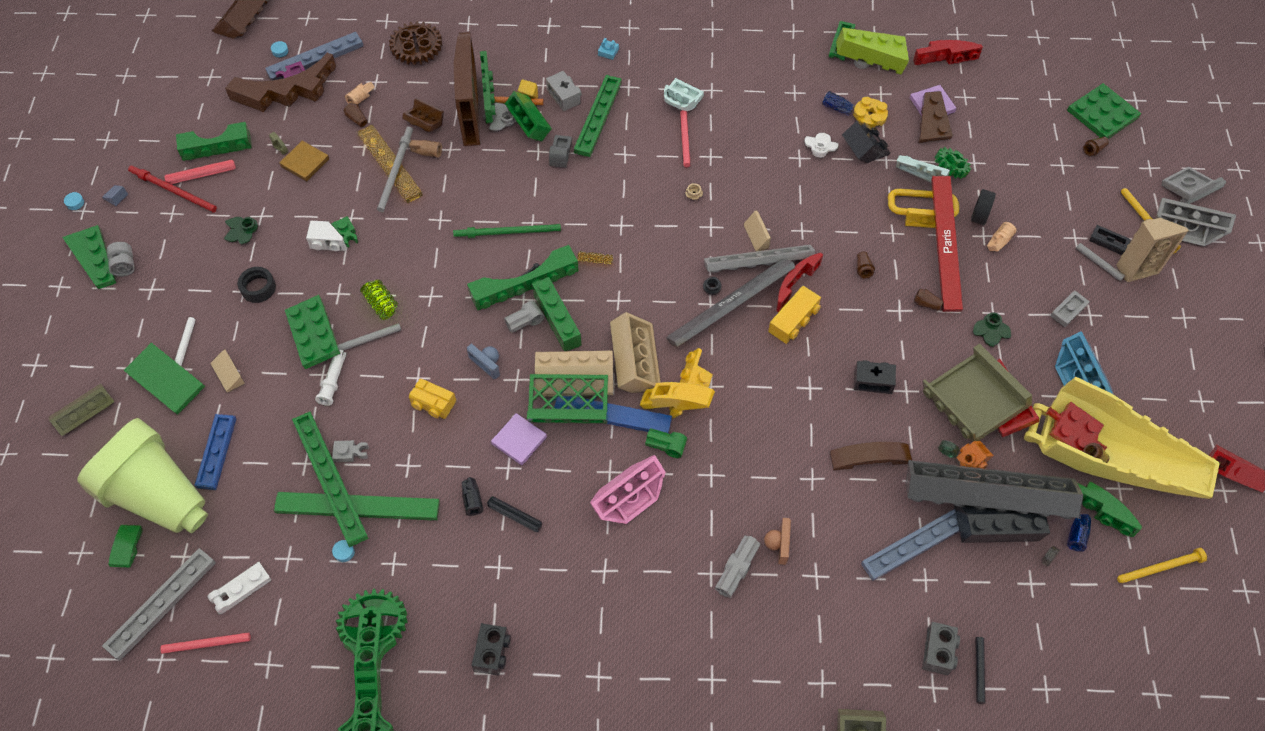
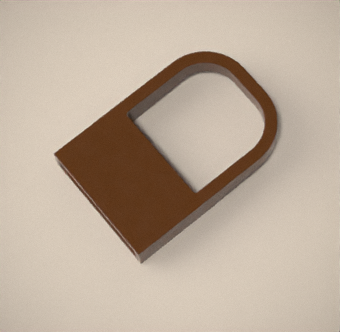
(466, 90)

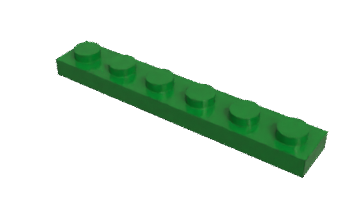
(597, 116)

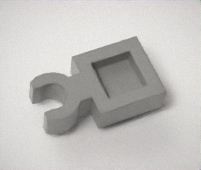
(346, 450)

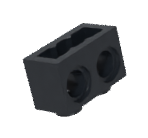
(486, 649)

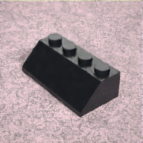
(998, 526)

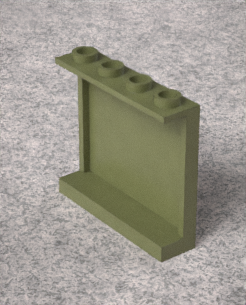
(978, 395)

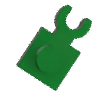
(346, 230)

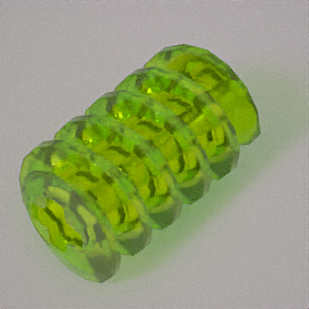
(379, 298)

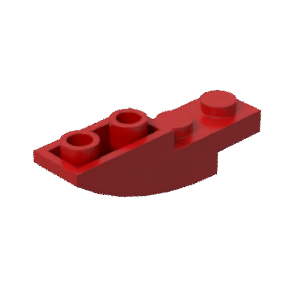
(950, 50)

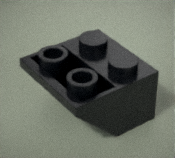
(866, 142)

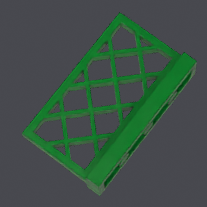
(568, 415)

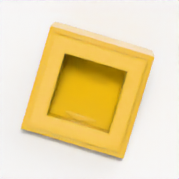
(528, 88)

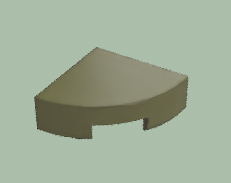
(278, 143)

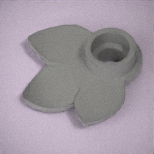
(502, 118)

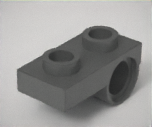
(560, 151)

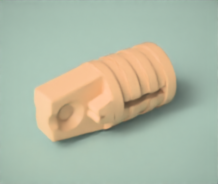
(360, 93)
(1001, 236)

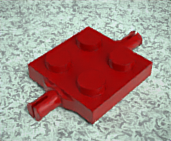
(1075, 427)

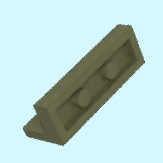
(81, 409)

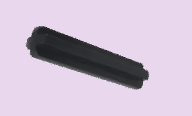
(514, 514)

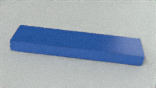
(215, 452)

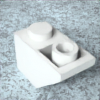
(324, 236)

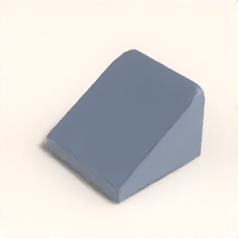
(115, 195)

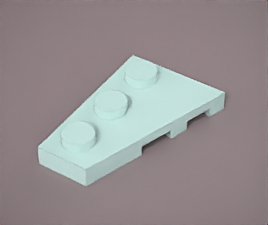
(920, 168)

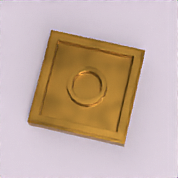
(304, 160)

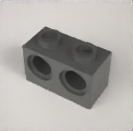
(935, 647)

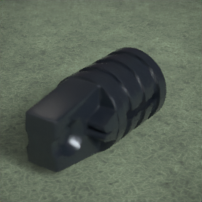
(471, 497)

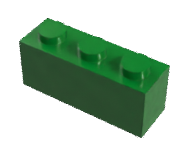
(528, 116)

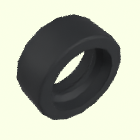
(983, 207)
(254, 273)

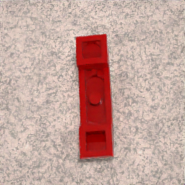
(806, 266)

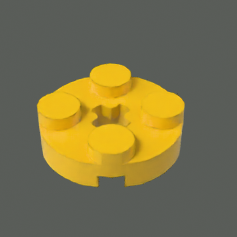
(878, 110)

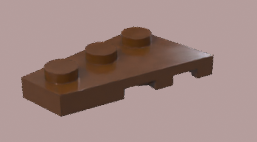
(934, 120)

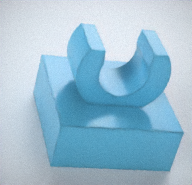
(608, 49)

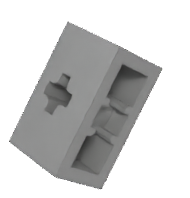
(563, 90)

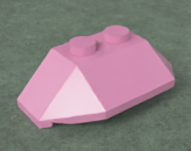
(630, 492)

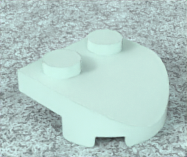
(682, 95)

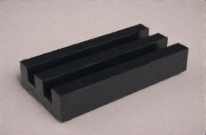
(1109, 241)

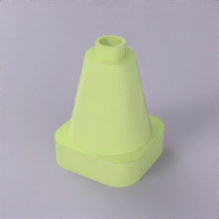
(143, 479)

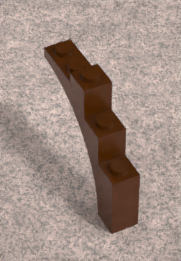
(283, 91)

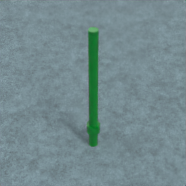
(471, 232)

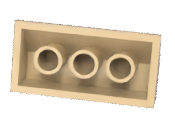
(1150, 248)
(634, 353)
(574, 363)

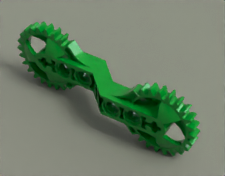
(355, 640)

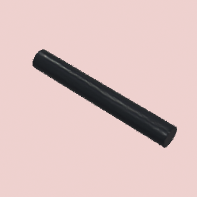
(980, 670)

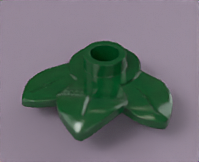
(241, 229)
(992, 331)

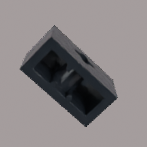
(874, 377)

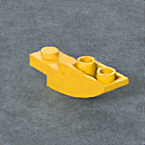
(680, 395)

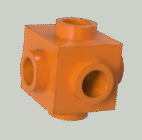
(974, 455)

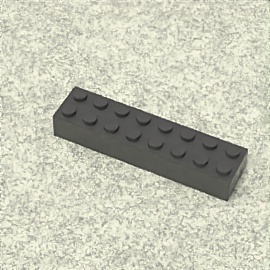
(993, 489)

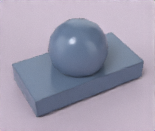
(485, 359)

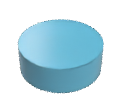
(279, 49)
(74, 201)
(342, 551)

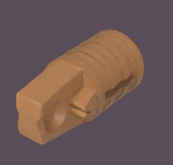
(425, 147)

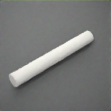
(185, 340)

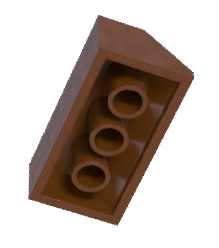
(238, 17)

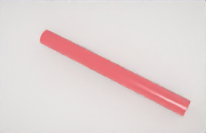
(685, 139)
(203, 643)

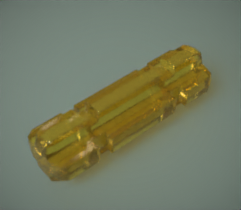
(595, 257)

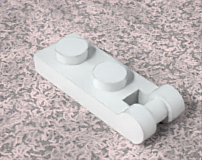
(239, 588)

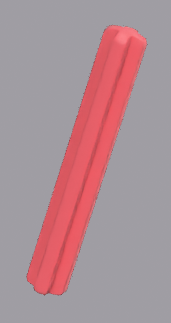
(199, 172)

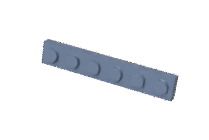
(309, 58)
(911, 546)

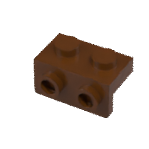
(424, 115)

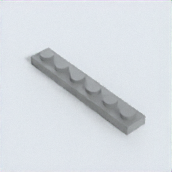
(751, 259)
(158, 604)

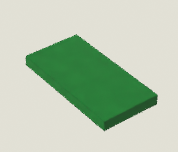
(164, 378)

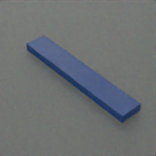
(625, 416)

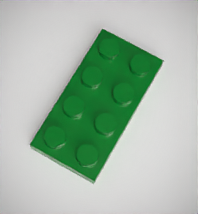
(312, 332)

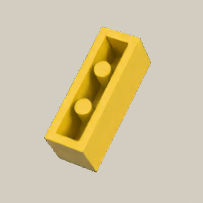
(795, 315)

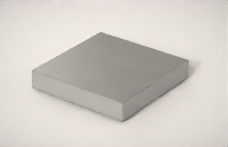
(1188, 183)

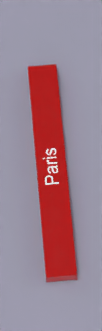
(946, 244)

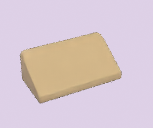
(757, 232)
(227, 371)

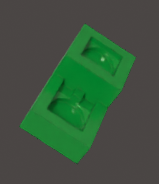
(124, 546)

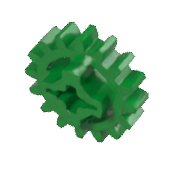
(953, 161)

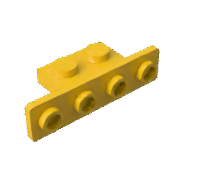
(692, 375)

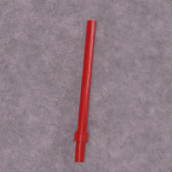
(146, 176)

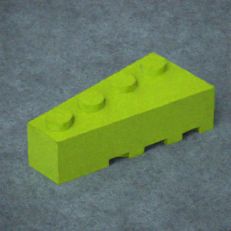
(874, 47)

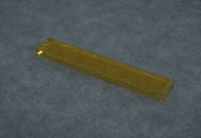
(386, 158)

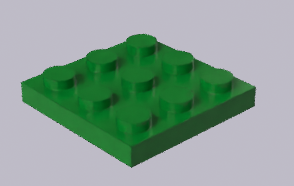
(1104, 111)

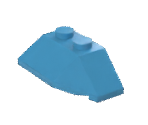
(1080, 361)

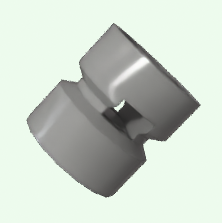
(120, 259)

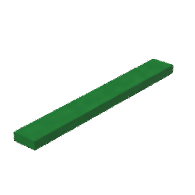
(330, 479)
(364, 505)

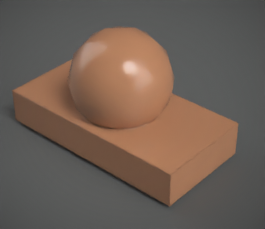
(780, 540)

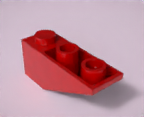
(1238, 469)

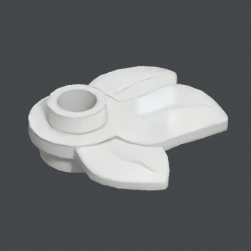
(821, 144)

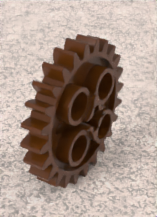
(403, 45)

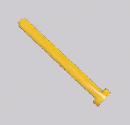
(1198, 555)

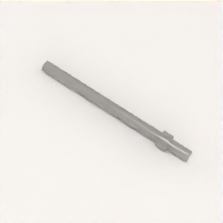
(404, 144)

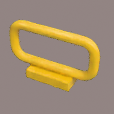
(914, 216)

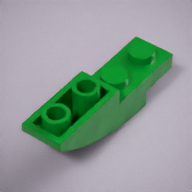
(1109, 509)

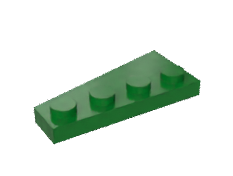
(488, 87)
(92, 254)

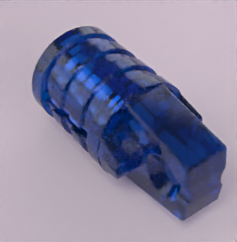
(838, 103)
(1080, 533)

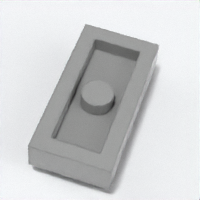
(1069, 308)

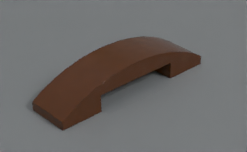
(870, 453)

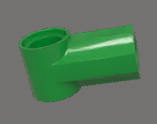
(672, 443)

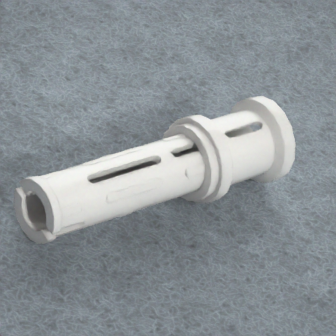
(329, 384)

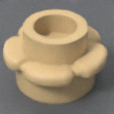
(694, 191)

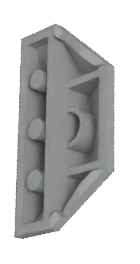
(1203, 223)

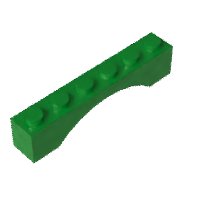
(490, 291)

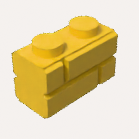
(432, 399)

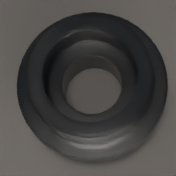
(712, 281)

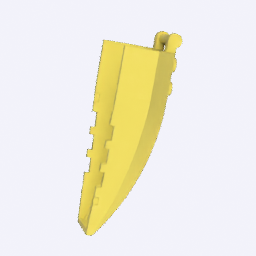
(1137, 448)

